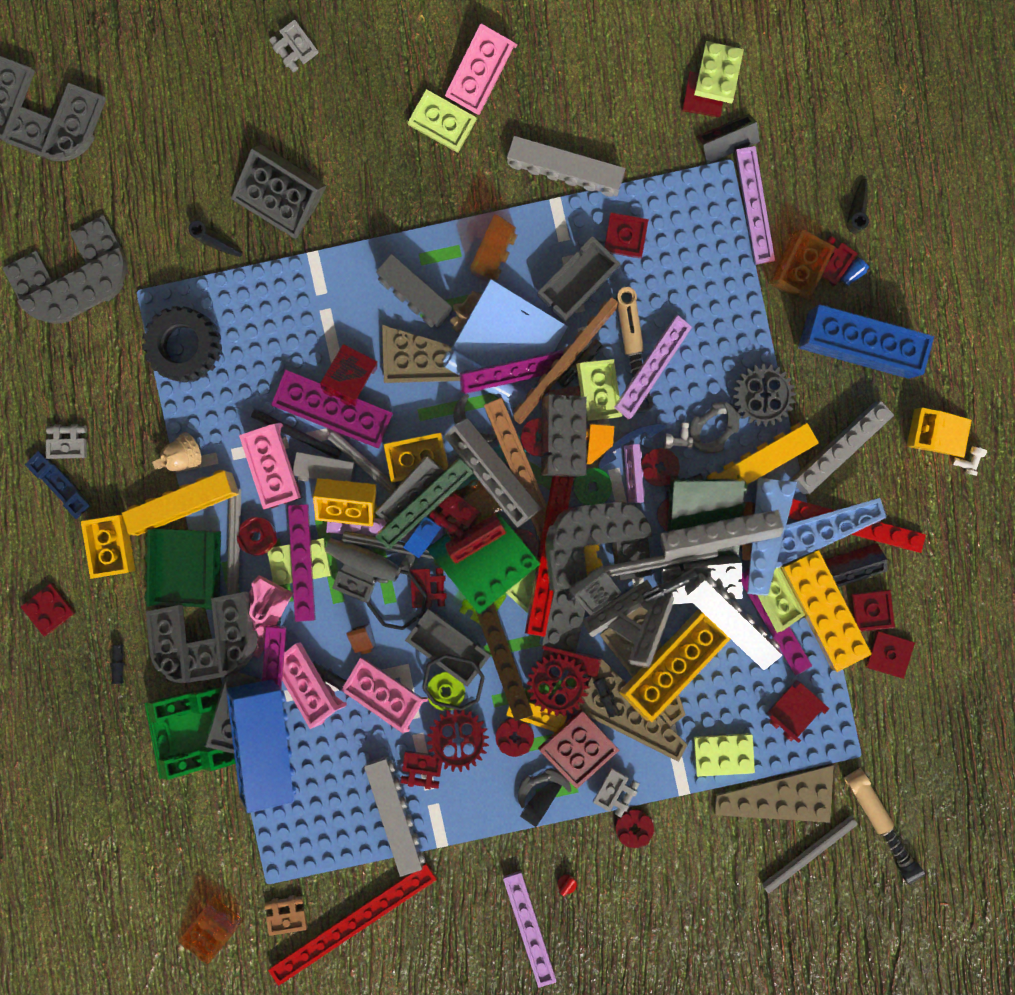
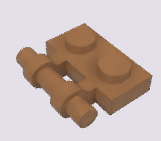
(287, 921)

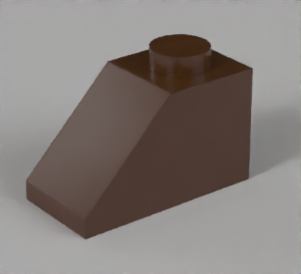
(361, 639)

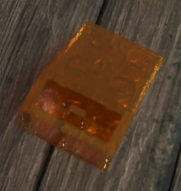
(210, 930)

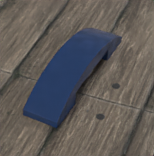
(649, 431)
(59, 483)

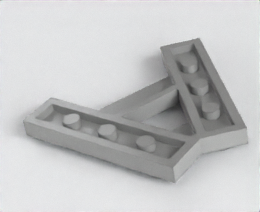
(645, 636)

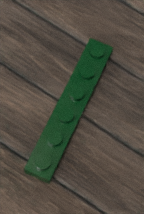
(424, 503)

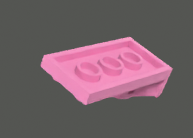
(480, 69)
(270, 466)
(267, 607)
(307, 689)
(383, 695)

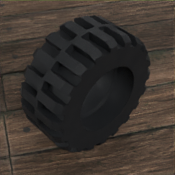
(158, 336)

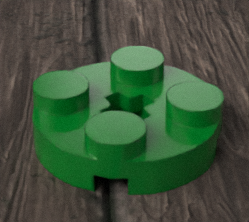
(595, 497)

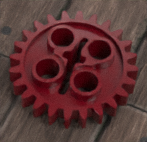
(544, 675)
(439, 741)

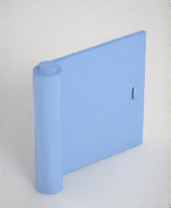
(503, 333)

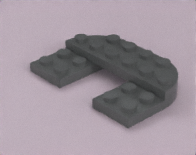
(52, 139)
(79, 290)
(595, 525)
(204, 659)

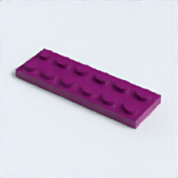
(308, 401)

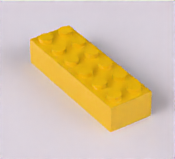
(826, 611)
(674, 665)

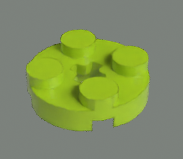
(445, 680)

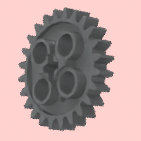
(781, 395)

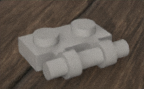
(298, 41)
(66, 448)
(610, 790)

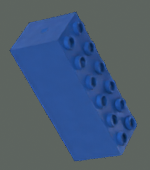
(866, 342)
(261, 745)

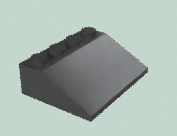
(277, 191)

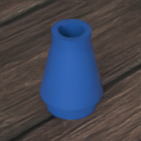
(855, 271)

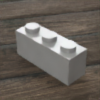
(315, 467)

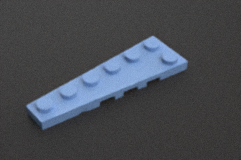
(770, 496)
(819, 531)

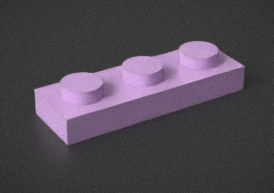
(634, 473)

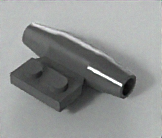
(360, 568)

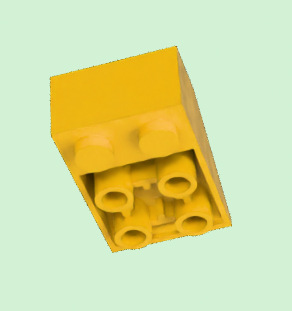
(939, 432)

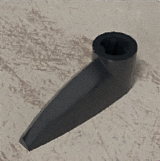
(859, 209)
(213, 239)
(540, 803)

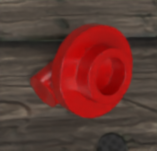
(566, 884)

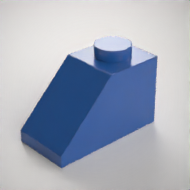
(422, 537)

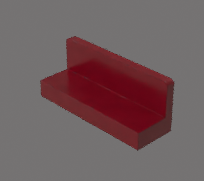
(475, 539)
(589, 662)

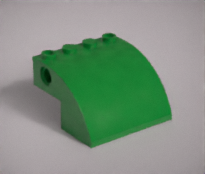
(488, 571)
(179, 733)

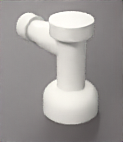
(686, 441)
(971, 467)

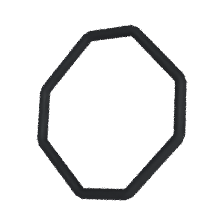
(415, 618)
(458, 659)

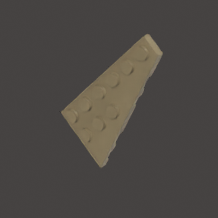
(413, 358)
(623, 648)
(629, 722)
(790, 797)

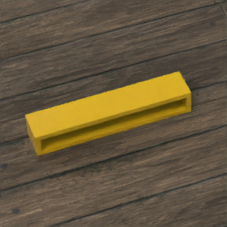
(769, 455)
(180, 502)

